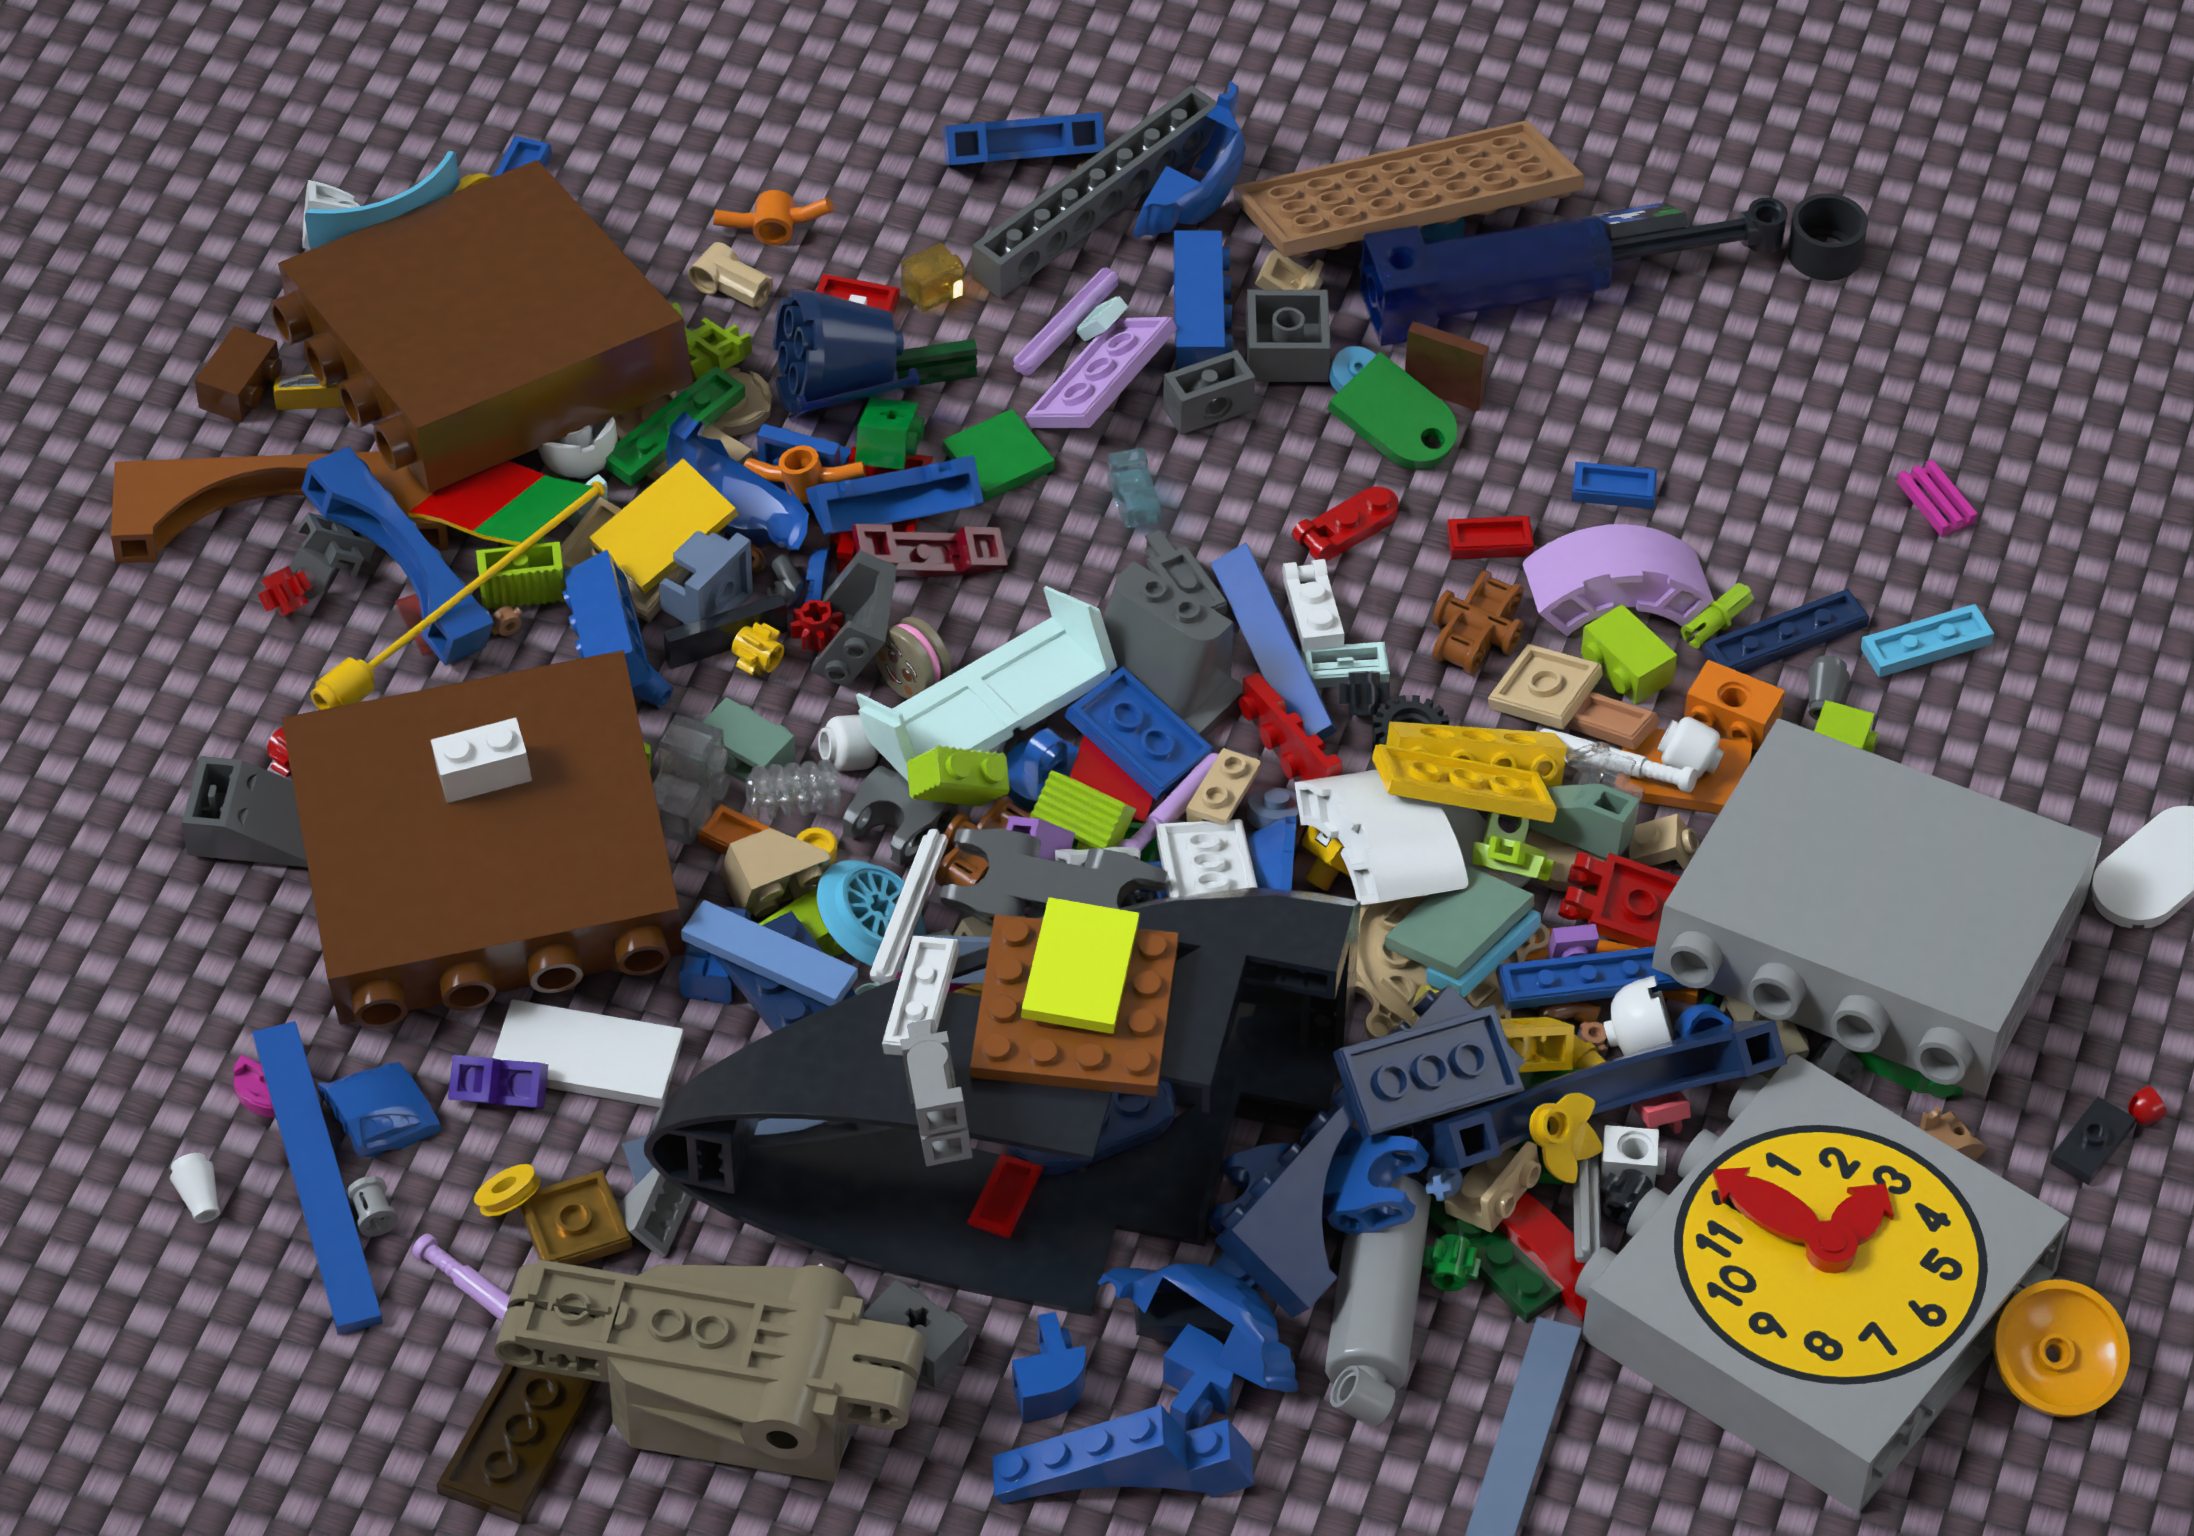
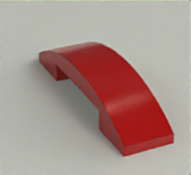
(1547, 1245)

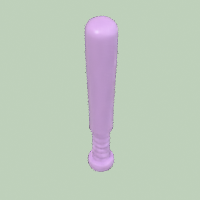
(1172, 806)
(464, 1277)

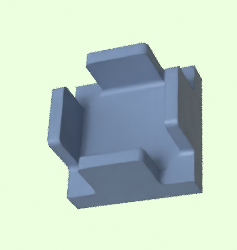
(719, 580)

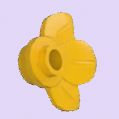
(1569, 1134)

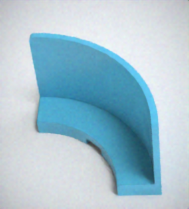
(332, 224)

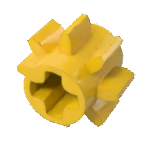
(758, 649)

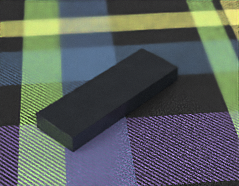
(717, 633)

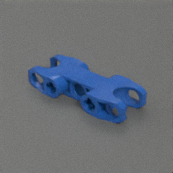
(1355, 1185)

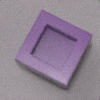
(1573, 941)

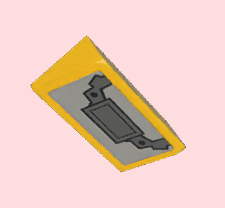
(304, 393)

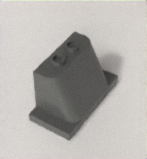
(1173, 647)

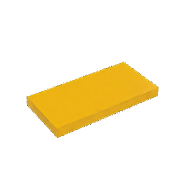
(1463, 783)

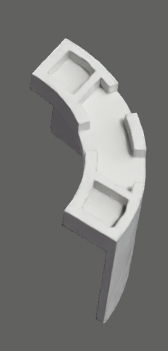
(1390, 841)

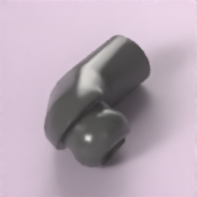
(790, 581)

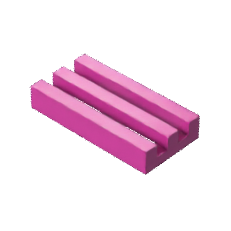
(1943, 496)

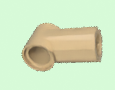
(722, 271)

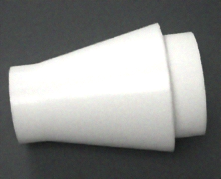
(195, 1183)

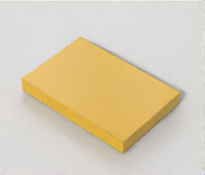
(661, 521)

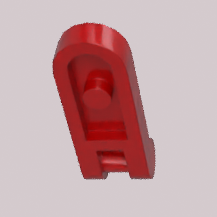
(1348, 523)

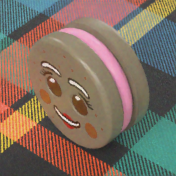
(912, 657)

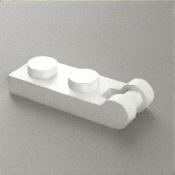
(1313, 605)

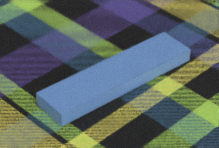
(769, 953)

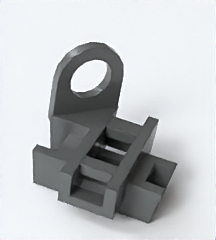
(330, 547)

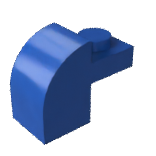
(1193, 1371)
(1052, 1380)

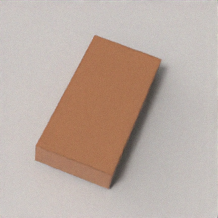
(1614, 721)

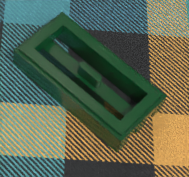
(939, 362)

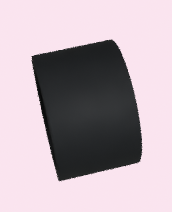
(1827, 217)

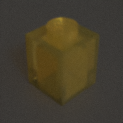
(932, 277)

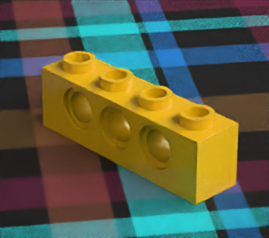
(1510, 748)

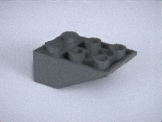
(242, 814)

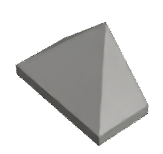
(654, 1211)

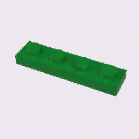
(646, 445)

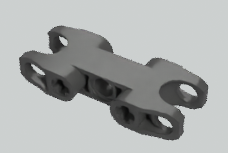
(886, 801)
(1024, 881)

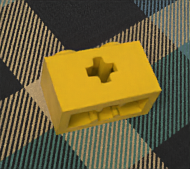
(1541, 1042)

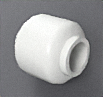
(847, 744)
(1691, 745)

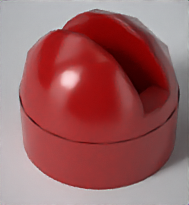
(2147, 1106)

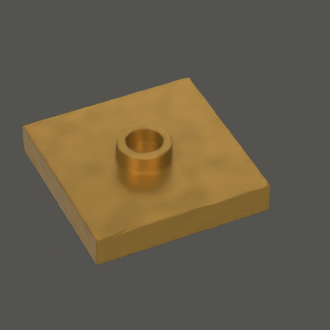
(575, 1220)

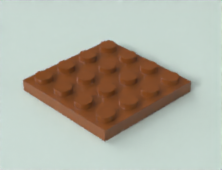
(1066, 1055)

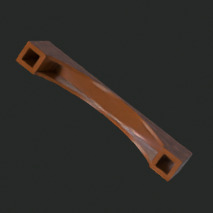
(166, 496)

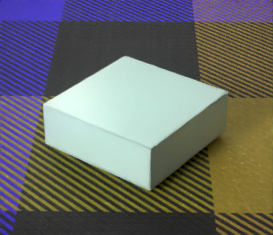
(1101, 318)

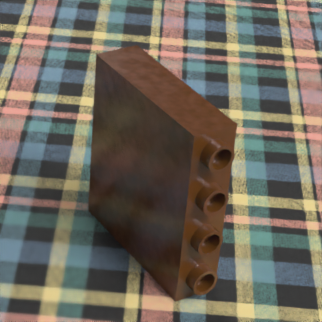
(481, 326)
(493, 888)

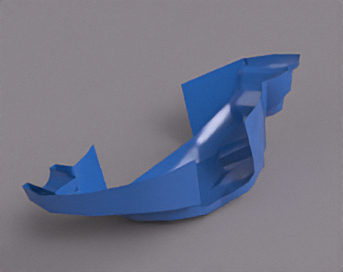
(1185, 200)
(763, 509)
(1253, 1342)

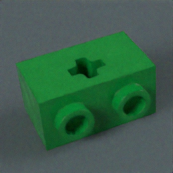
(889, 433)

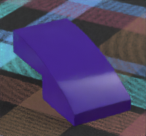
(498, 1081)

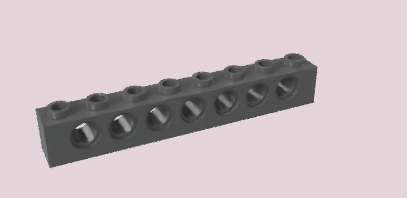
(1093, 193)

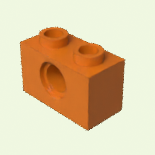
(1734, 703)

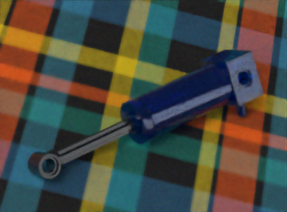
(1522, 265)

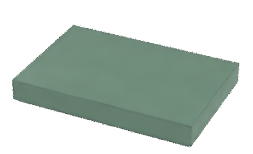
(1460, 925)

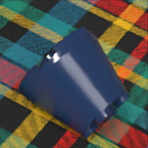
(832, 346)

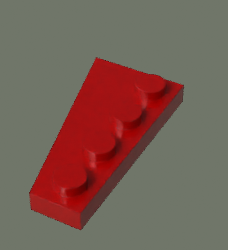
(1285, 734)

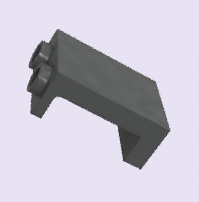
(864, 598)

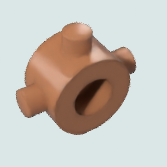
(506, 621)
(1596, 1034)

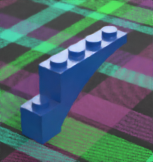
(1127, 1452)

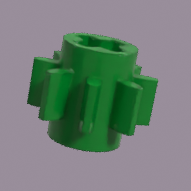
(1451, 1262)

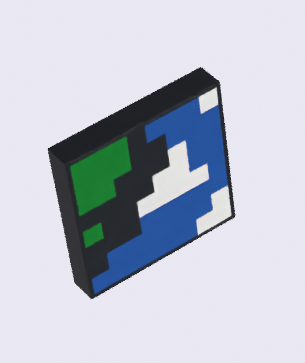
(1642, 220)

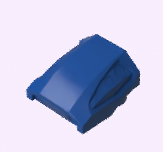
(380, 1109)

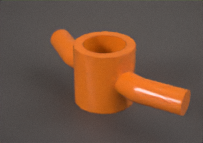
(773, 216)
(803, 469)

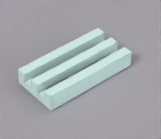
(1333, 673)

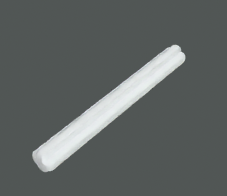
(909, 907)

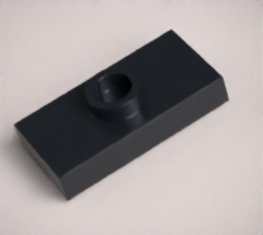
(2093, 1140)

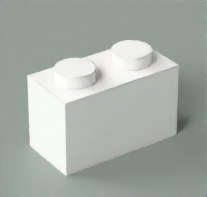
(481, 760)

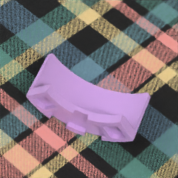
(1613, 566)

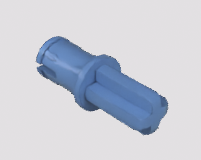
(1444, 1182)

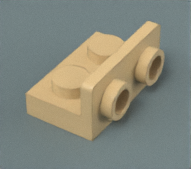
(1223, 788)
(1494, 1187)

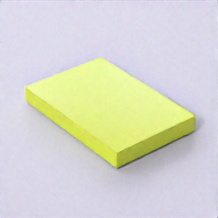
(1080, 965)

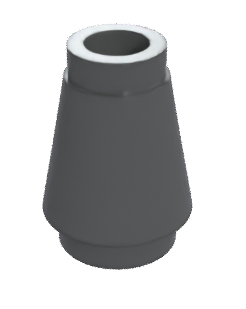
(1826, 682)

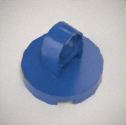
(1033, 761)

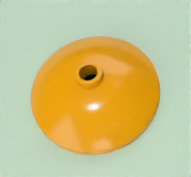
(2082, 1332)

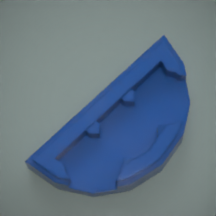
(818, 572)

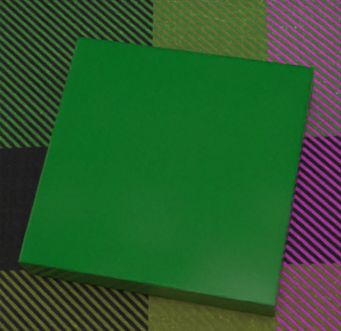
(1003, 453)

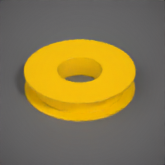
(507, 1190)

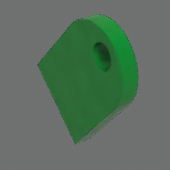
(1395, 413)

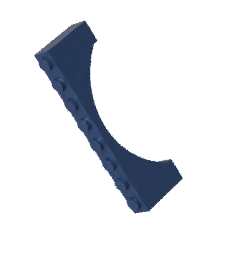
(1680, 1064)
(1281, 1228)

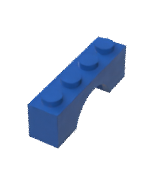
(1023, 138)

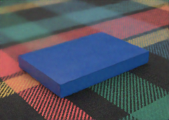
(1139, 732)

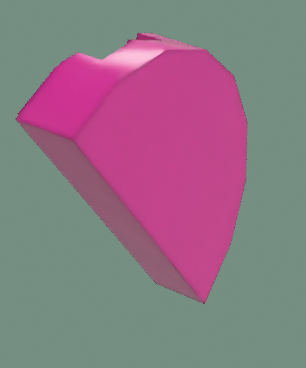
(251, 1087)

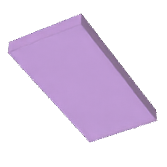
(1101, 373)

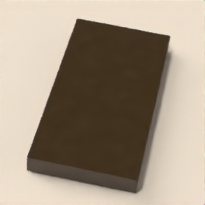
(516, 1441)

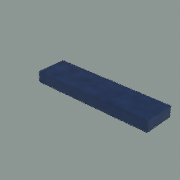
(1788, 633)

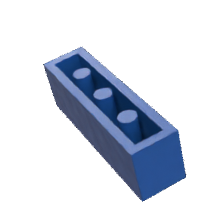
(1201, 297)
(605, 614)

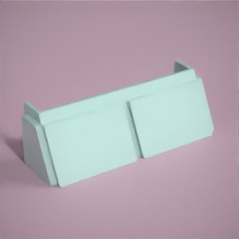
(1000, 690)

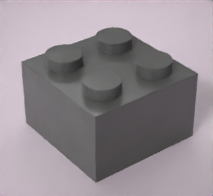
(1288, 335)

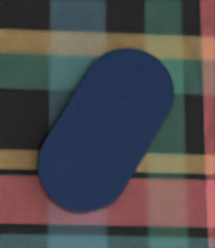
(1128, 1123)

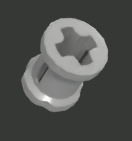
(372, 1206)

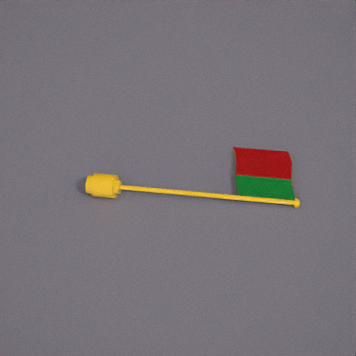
(496, 505)

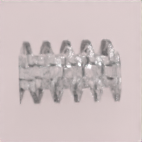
(792, 786)

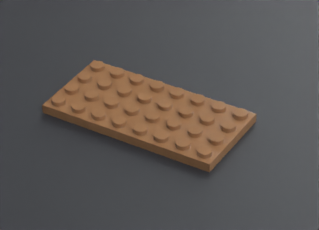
(1408, 188)

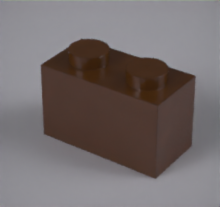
(238, 374)

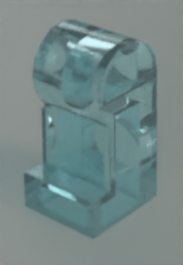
(1133, 488)

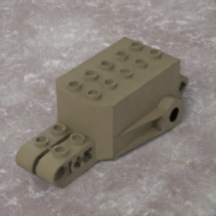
(720, 1357)

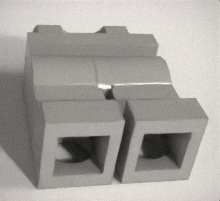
(935, 1094)

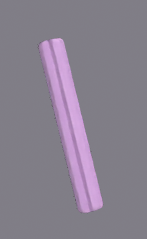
(1065, 322)

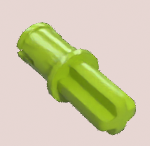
(1718, 615)

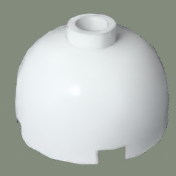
(581, 451)
(1638, 1018)

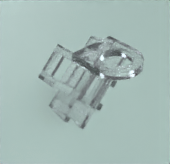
(1598, 763)

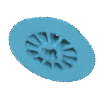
(847, 904)

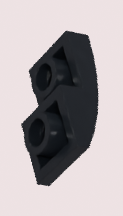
(1172, 1312)

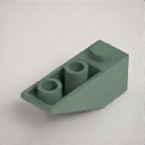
(1590, 818)

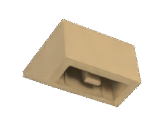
(771, 870)

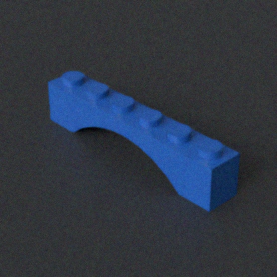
(351, 496)

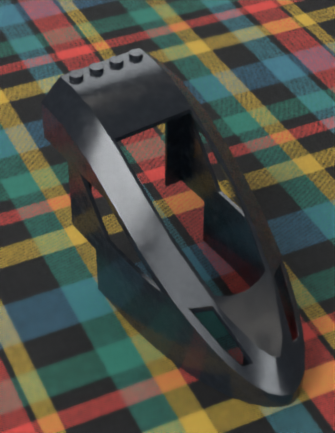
(1248, 1036)

